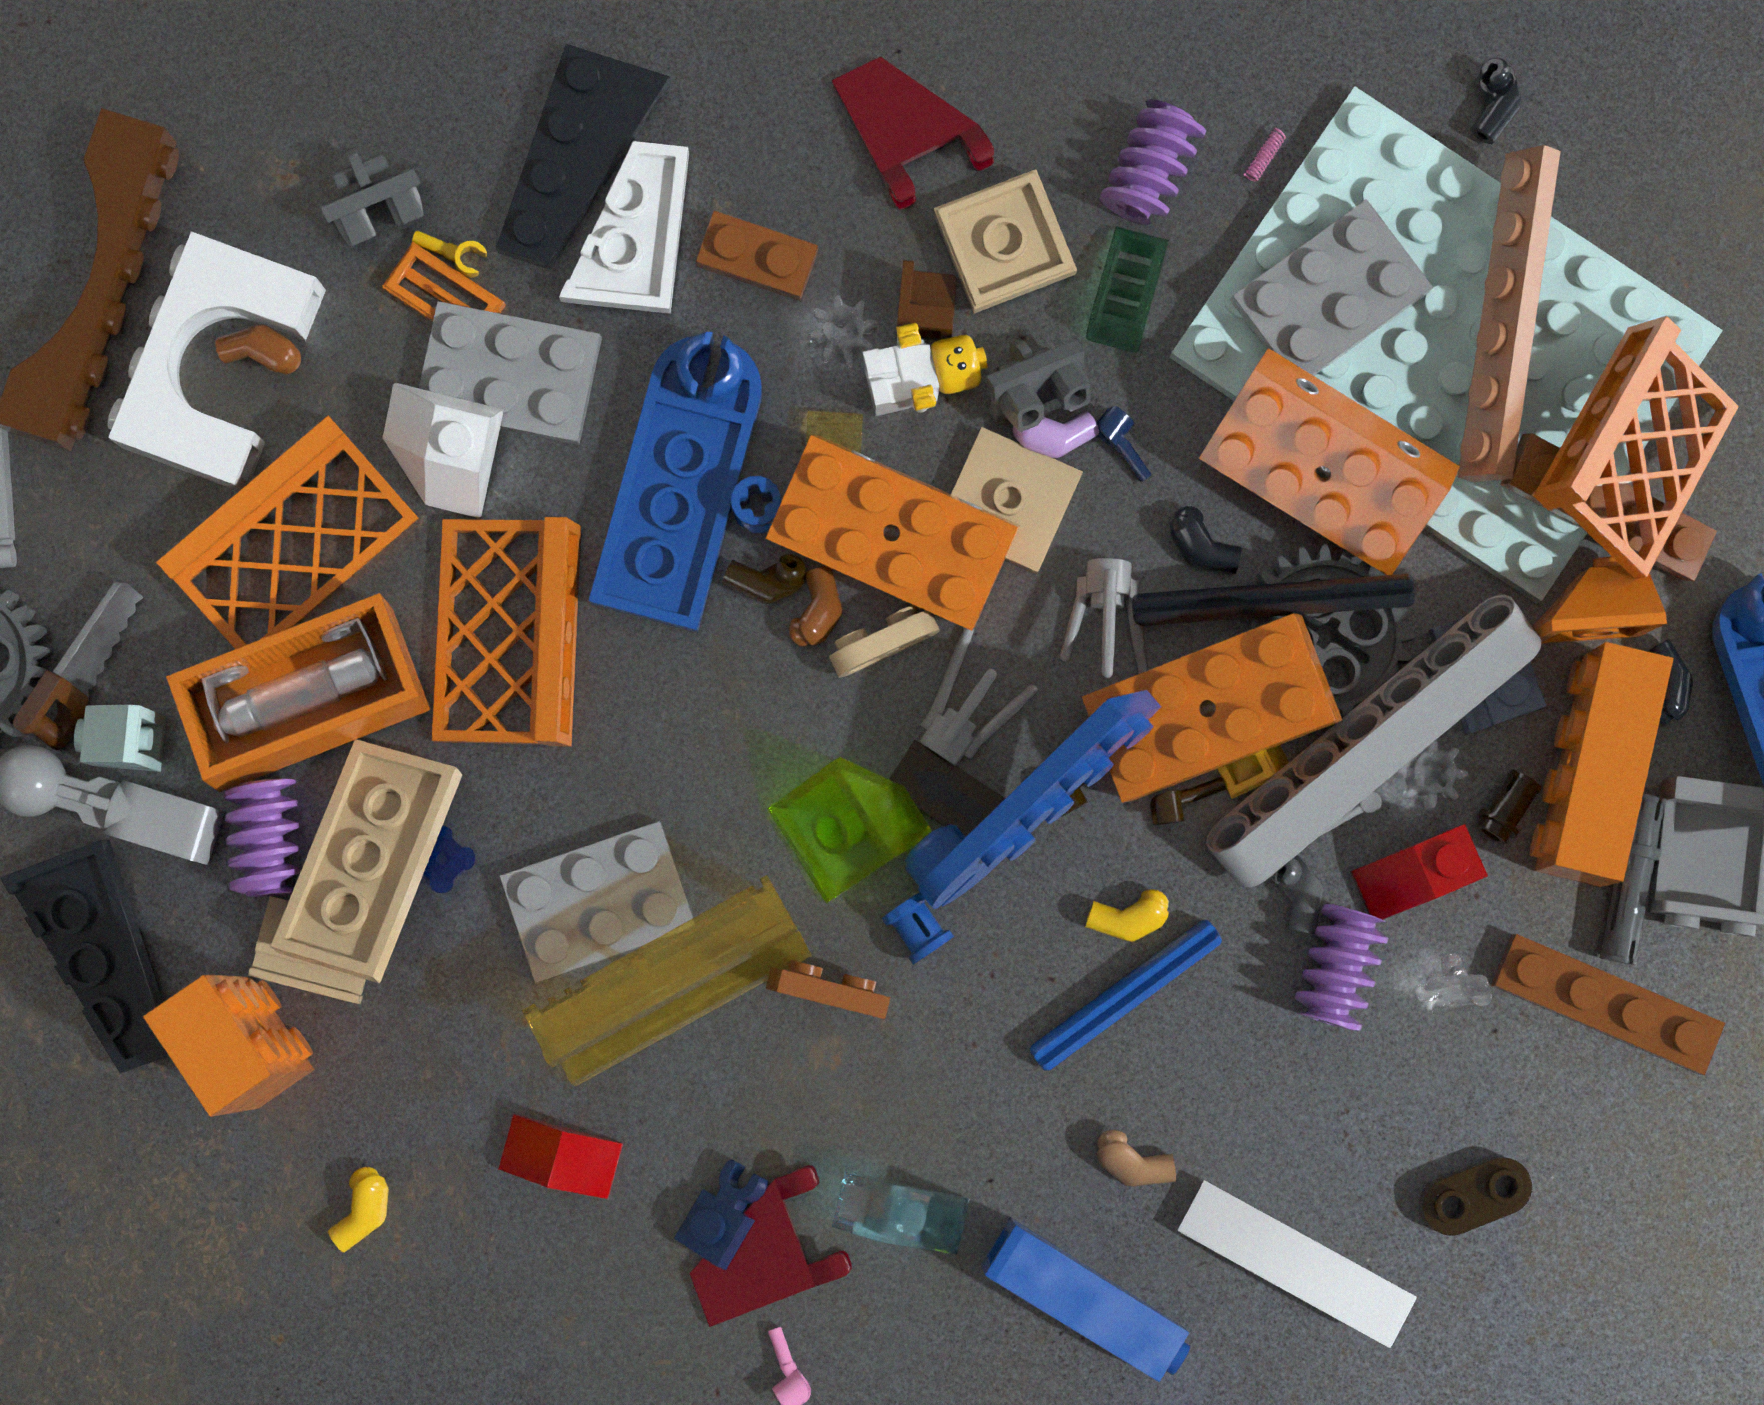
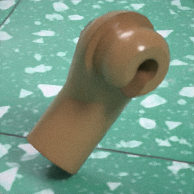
(1130, 1167)

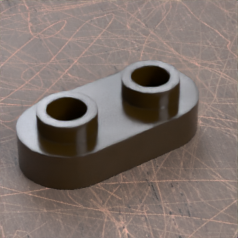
(1477, 1195)

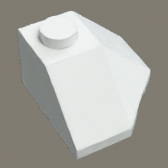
(443, 446)

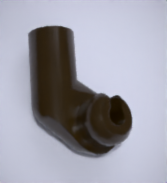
(768, 584)

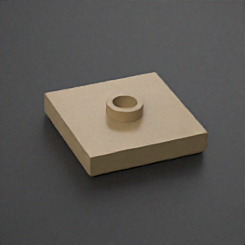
(1004, 241)
(1020, 488)

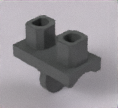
(350, 211)
(1035, 379)

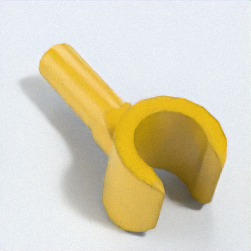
(451, 251)

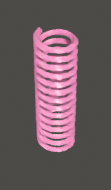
(1264, 155)

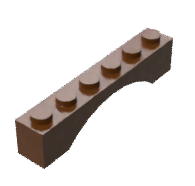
(51, 388)

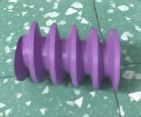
(1150, 162)
(261, 838)
(1341, 967)

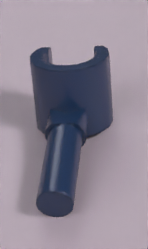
(1112, 428)

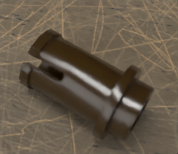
(1508, 807)

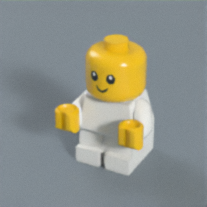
(916, 372)

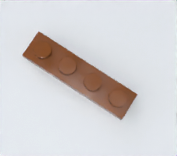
(1685, 546)
(1608, 1004)

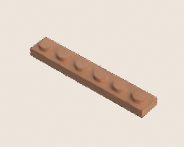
(1509, 314)

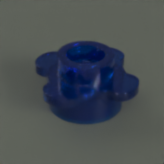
(458, 860)

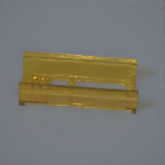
(667, 983)

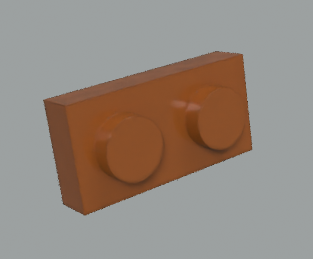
(757, 255)
(852, 994)

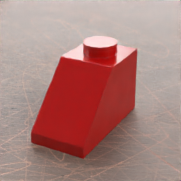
(1419, 873)

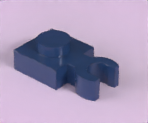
(717, 1222)

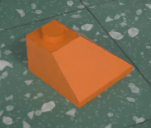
(1602, 606)

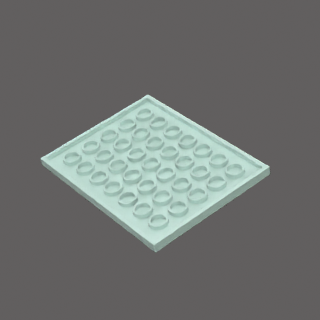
(1424, 359)

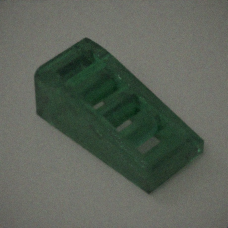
(1116, 322)

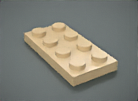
(366, 861)

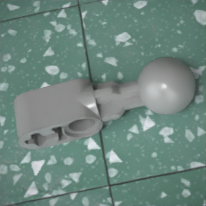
(37, 782)

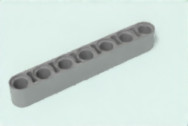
(1374, 741)

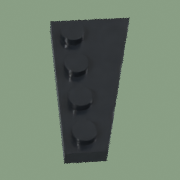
(581, 135)
(93, 935)

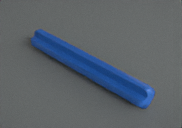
(1125, 995)

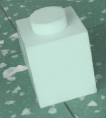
(121, 737)

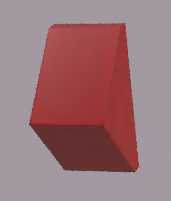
(560, 1157)

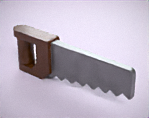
(77, 670)

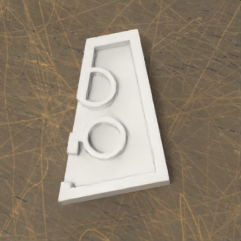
(636, 240)

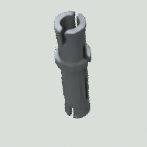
(1631, 896)

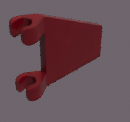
(904, 122)
(770, 1259)

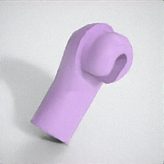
(1058, 439)

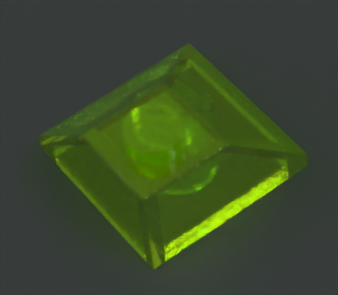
(848, 825)

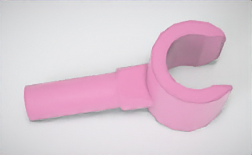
(795, 1387)

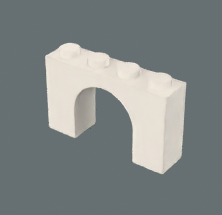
(206, 287)

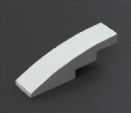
(1297, 1264)

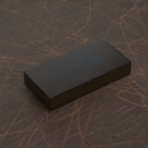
(944, 789)

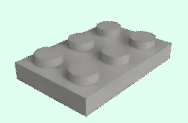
(1332, 291)
(514, 364)
(596, 901)

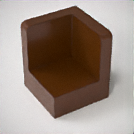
(928, 301)

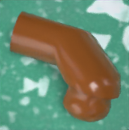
(262, 345)
(822, 612)

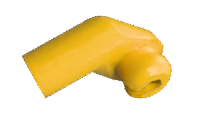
(1134, 921)
(367, 1209)

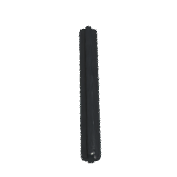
(1273, 599)

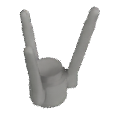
(1108, 586)
(952, 732)

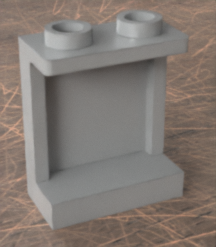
(1710, 856)

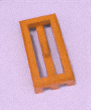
(404, 270)

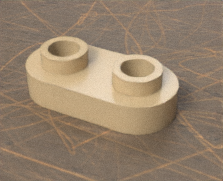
(904, 630)

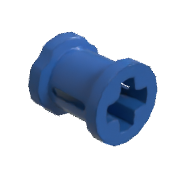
(741, 499)
(917, 927)

